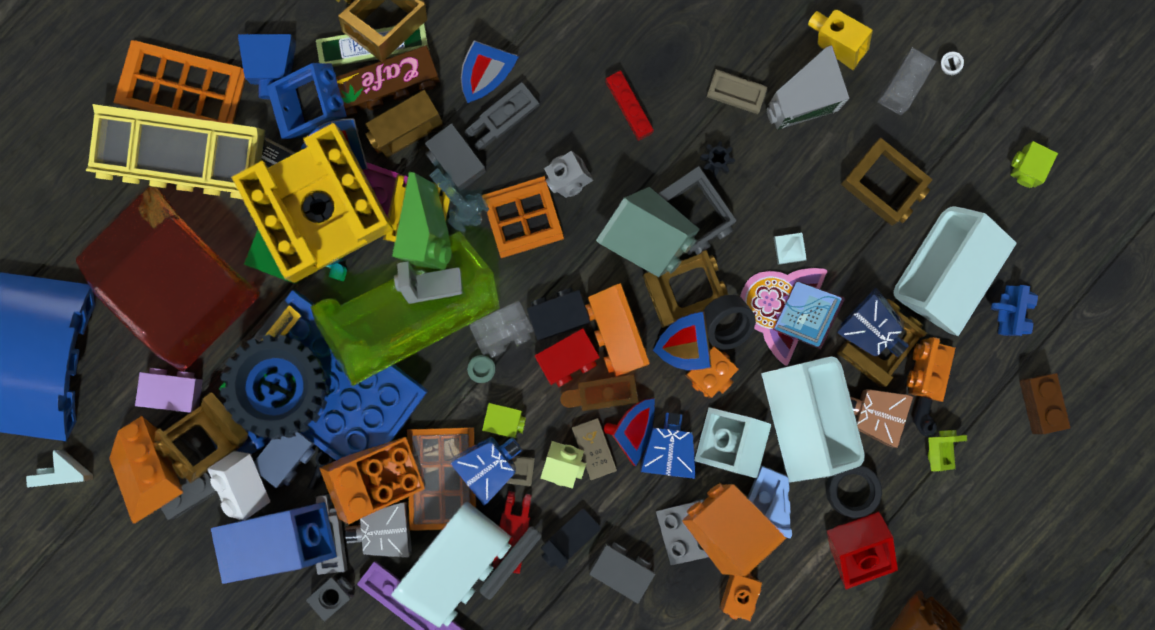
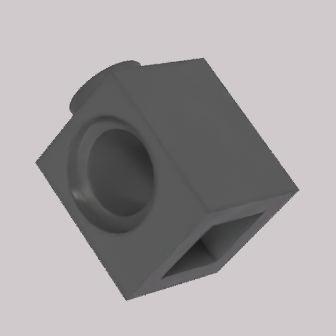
(322, 605)

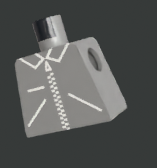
(383, 532)

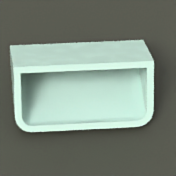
(954, 268)
(814, 419)
(452, 566)

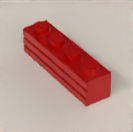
(629, 105)

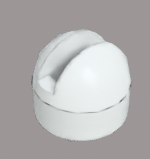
(958, 62)

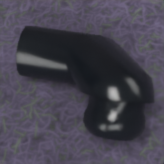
(922, 418)

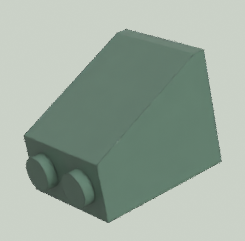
(649, 232)

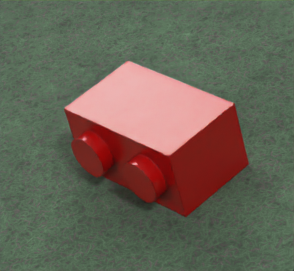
(567, 358)

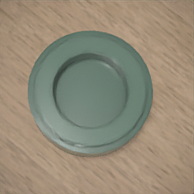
(481, 369)

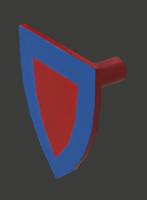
(634, 429)

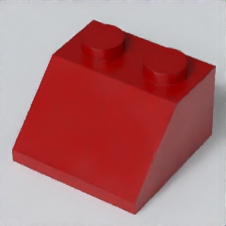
(862, 550)

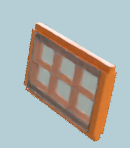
(444, 487)

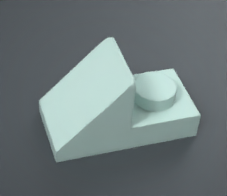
(65, 470)

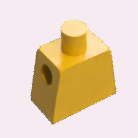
(846, 36)

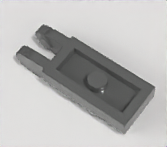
(503, 115)

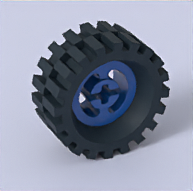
(246, 373)

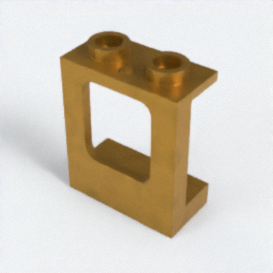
(663, 297)
(874, 367)
(219, 427)

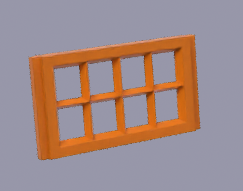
(131, 73)

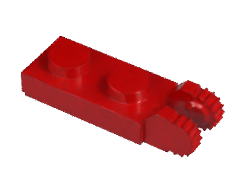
(514, 525)

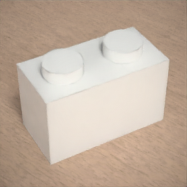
(238, 485)

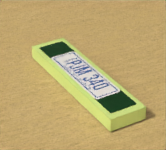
(344, 50)

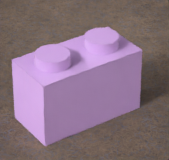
(168, 392)

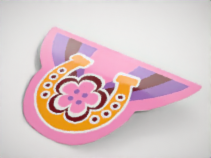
(766, 297)

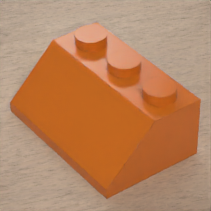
(616, 331)
(141, 472)

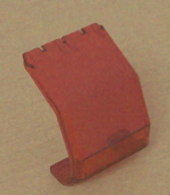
(164, 280)

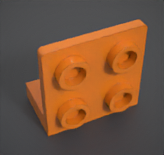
(930, 369)

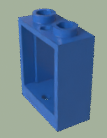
(284, 95)

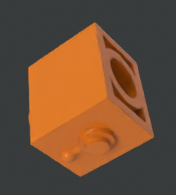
(715, 378)
(741, 584)

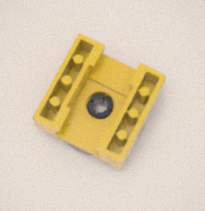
(285, 201)

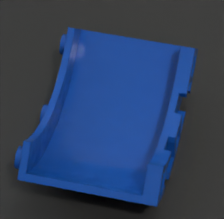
(39, 353)

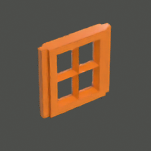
(529, 240)

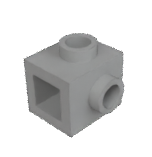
(567, 175)

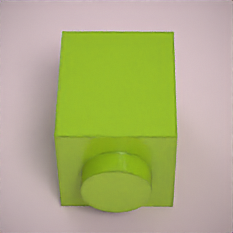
(504, 421)

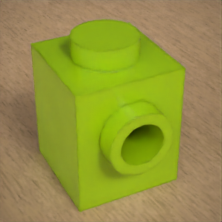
(1033, 164)

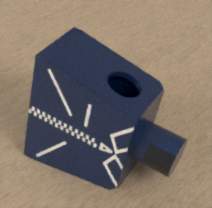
(874, 326)

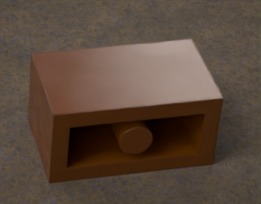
(1044, 404)

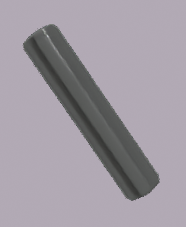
(510, 563)

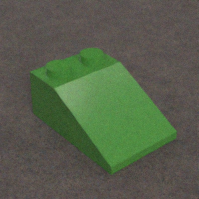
(422, 227)

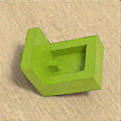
(942, 450)

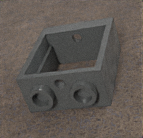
(685, 183)

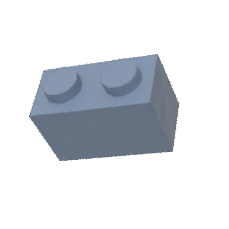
(282, 457)

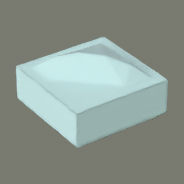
(790, 248)

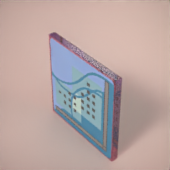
(808, 314)

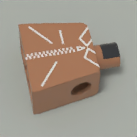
(881, 415)

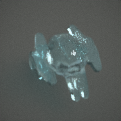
(466, 212)

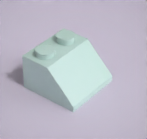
(733, 442)

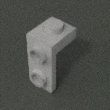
(428, 285)

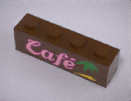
(387, 81)

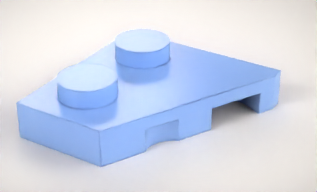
(771, 497)

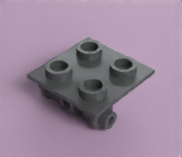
(679, 541)

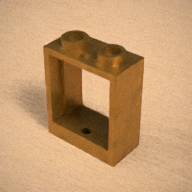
(381, 47)
(403, 124)
(891, 216)

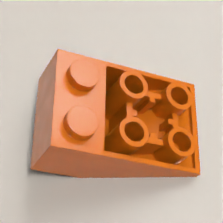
(372, 479)

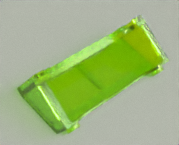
(385, 329)

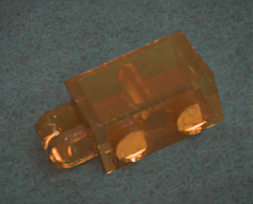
(602, 393)

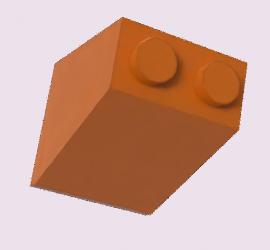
(732, 530)

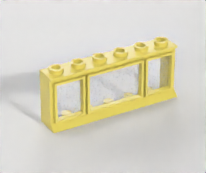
(171, 150)

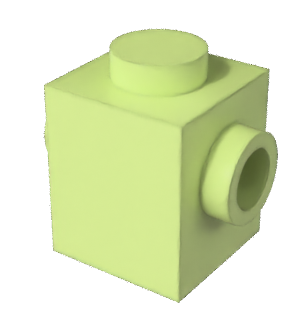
(563, 465)

